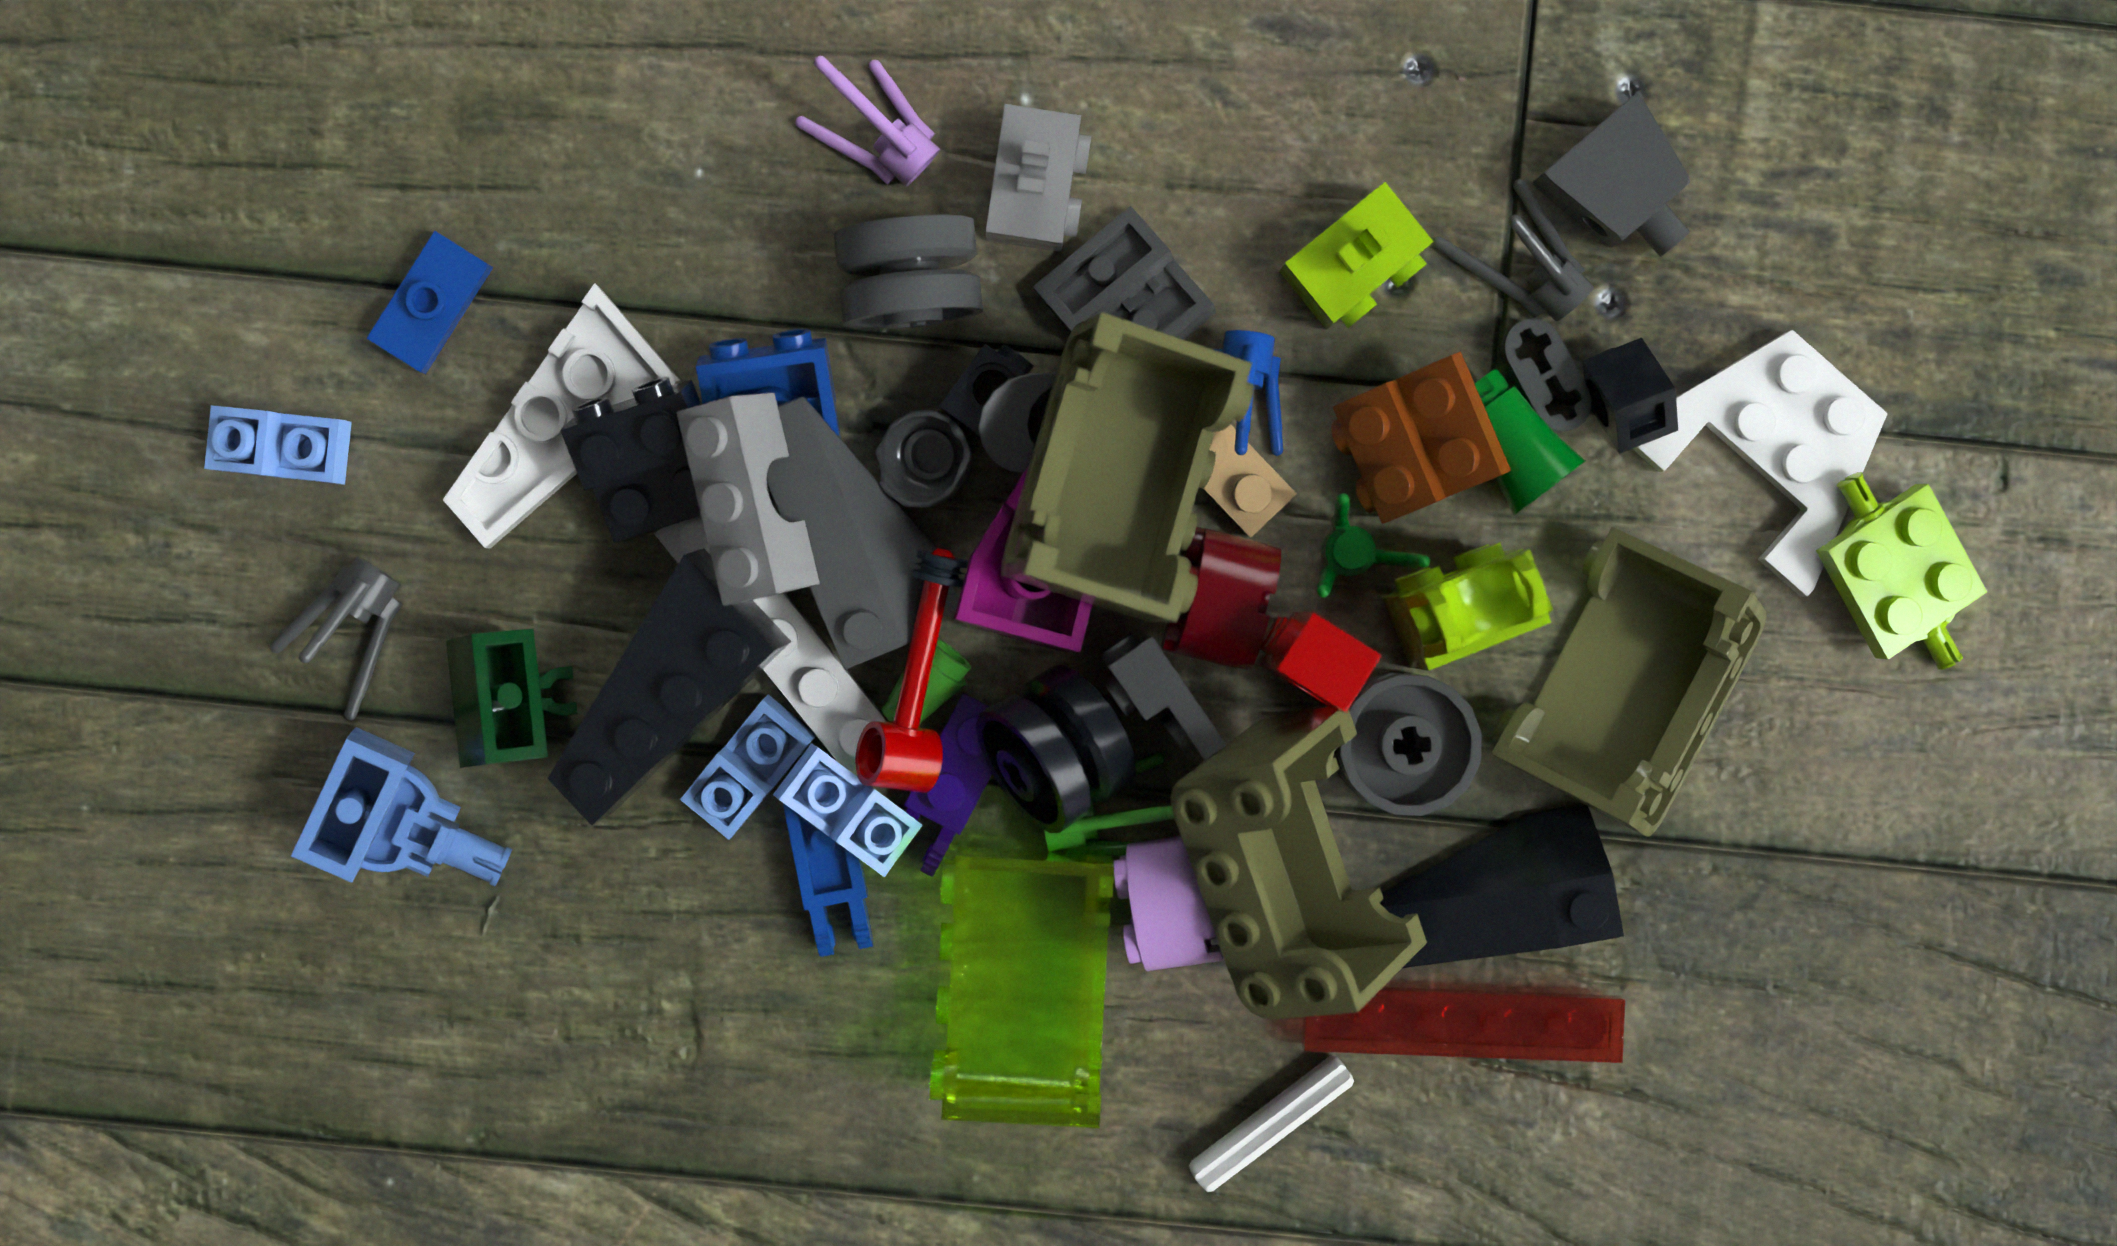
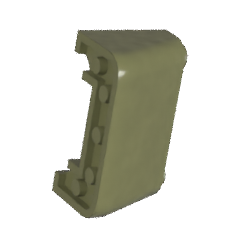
(1635, 682)

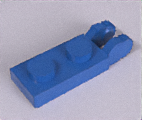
(828, 877)

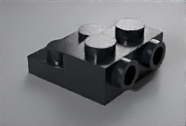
(636, 457)

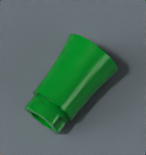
(1531, 447)

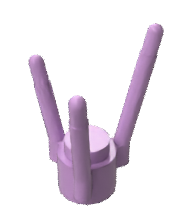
(902, 148)

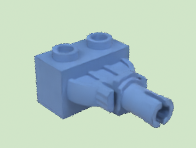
(389, 818)

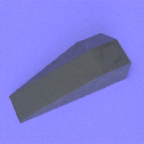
(856, 536)

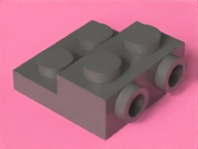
(1148, 683)

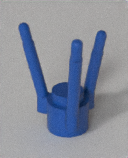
(1265, 367)

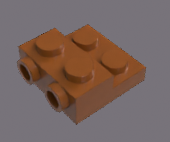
(1419, 439)

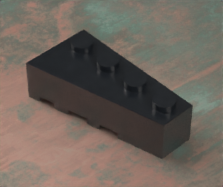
(665, 687)

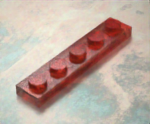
(1476, 1025)

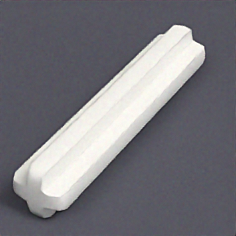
(1271, 1123)

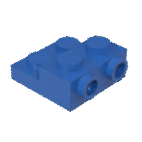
(788, 369)

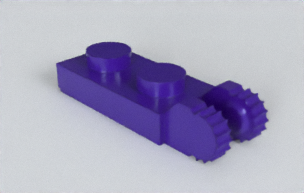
(959, 784)

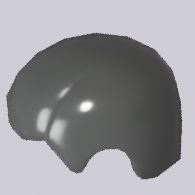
(924, 459)

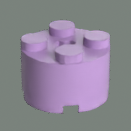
(1167, 907)

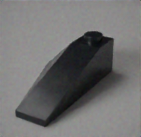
(1515, 891)

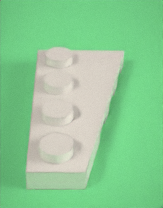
(526, 452)

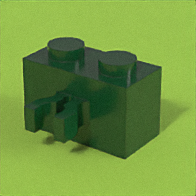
(500, 697)

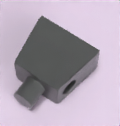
(1621, 180)

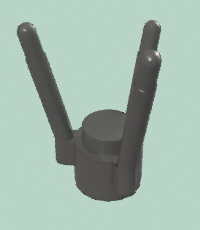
(1555, 282)
(357, 592)

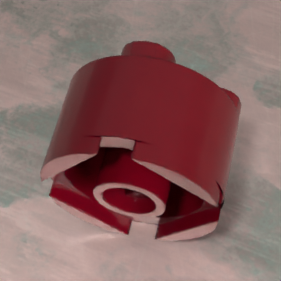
(1230, 600)

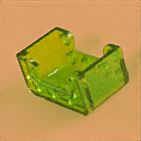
(1023, 987)

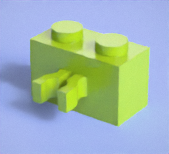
(1356, 257)

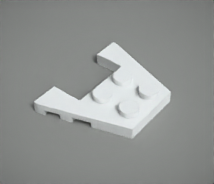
(1795, 427)

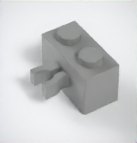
(1035, 178)

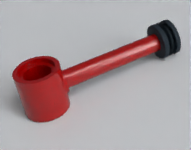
(900, 751)

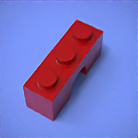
(1318, 658)

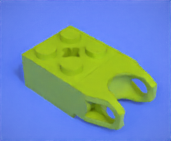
(1468, 608)

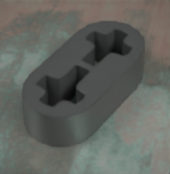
(1558, 367)

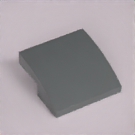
(1128, 276)

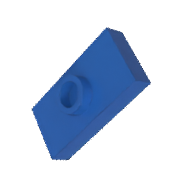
(429, 302)

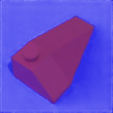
(1013, 606)

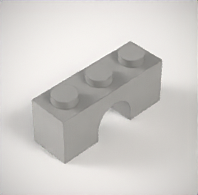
(729, 458)

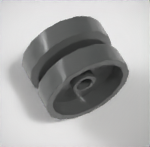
(908, 271)
(1442, 751)

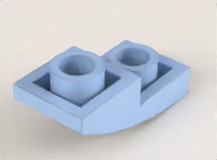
(277, 444)
(748, 767)
(847, 810)

